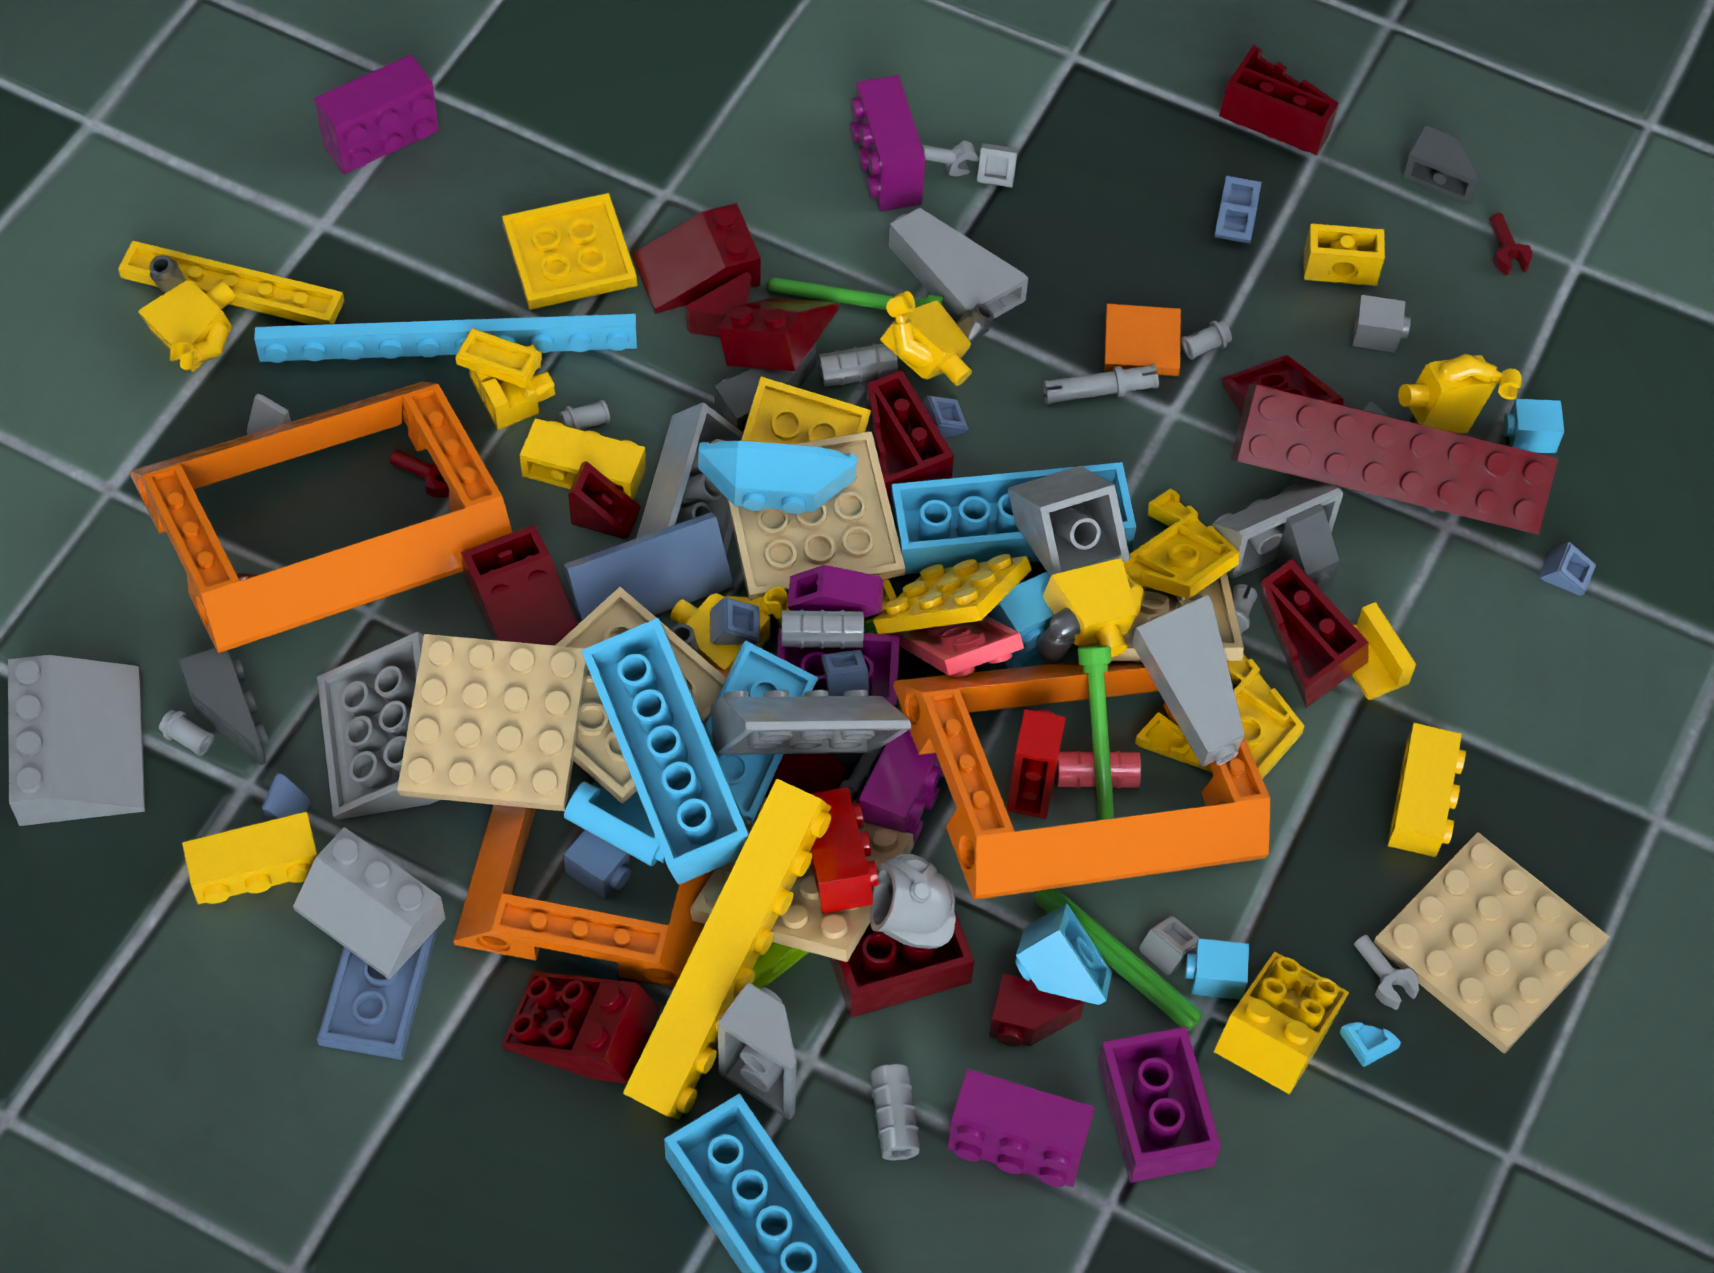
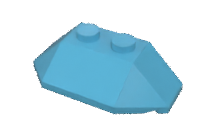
(776, 474)

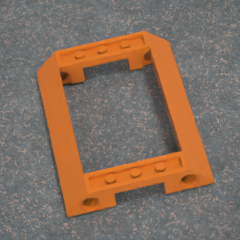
(344, 578)
(1010, 862)
(521, 926)

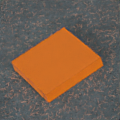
(1142, 337)

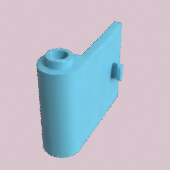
(616, 823)

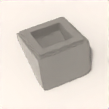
(266, 415)
(1168, 944)

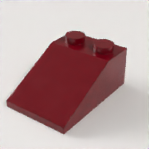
(697, 258)
(773, 332)
(1282, 375)

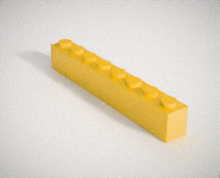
(728, 949)

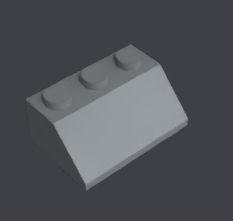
(1260, 527)
(368, 903)
(759, 1049)

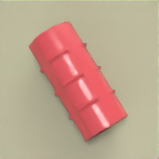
(1077, 769)

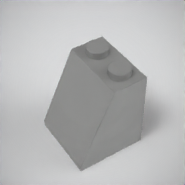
(1070, 519)

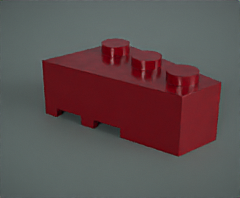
(1277, 104)
(905, 434)
(1312, 632)

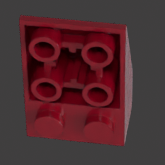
(519, 589)
(583, 1025)

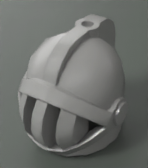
(913, 902)

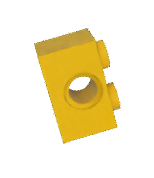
(1344, 254)

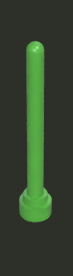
(838, 294)
(1095, 663)

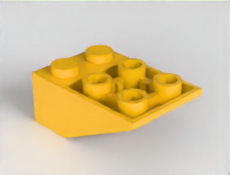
(1280, 1022)

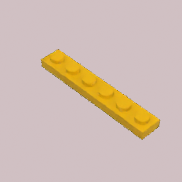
(252, 288)

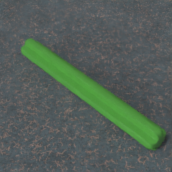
(1127, 963)

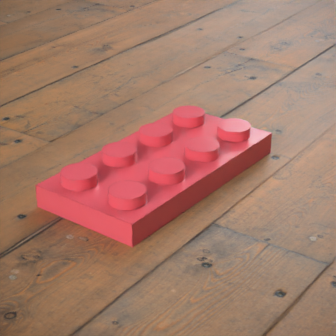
(962, 646)

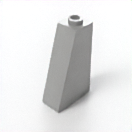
(955, 266)
(1193, 677)

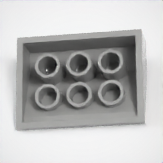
(804, 723)
(366, 728)
(74, 739)

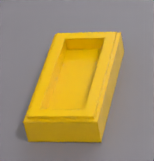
(498, 358)

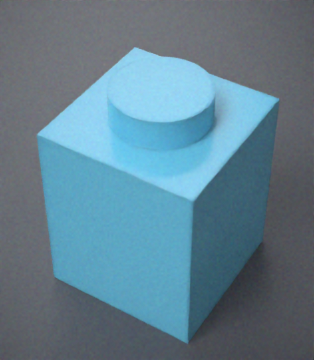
(1534, 425)
(1218, 969)

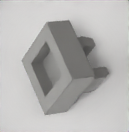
(997, 165)

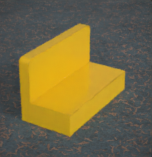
(1388, 659)

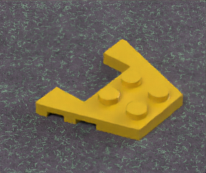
(1182, 556)
(1265, 717)

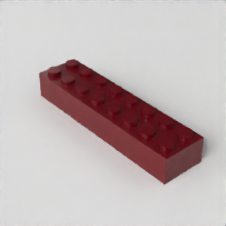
(1394, 459)

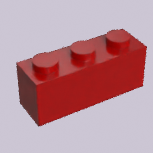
(1035, 763)
(840, 856)

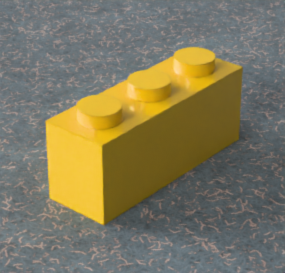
(556, 453)
(1426, 790)
(250, 858)

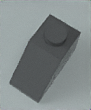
(1442, 165)
(1311, 546)

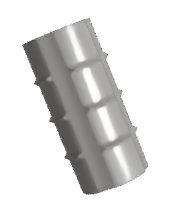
(856, 365)
(822, 629)
(894, 1112)

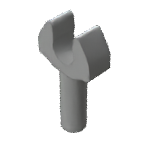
(953, 159)
(1387, 974)

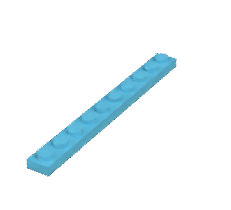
(441, 337)

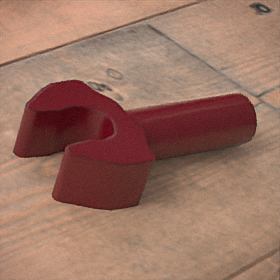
(1509, 249)
(428, 472)

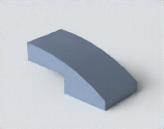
(1238, 209)

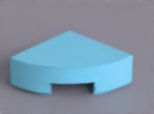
(1369, 1042)

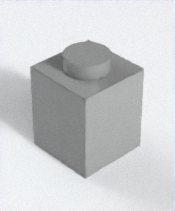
(1380, 324)

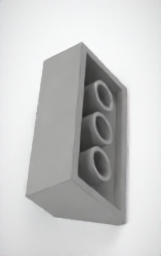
(679, 486)

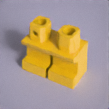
(510, 402)

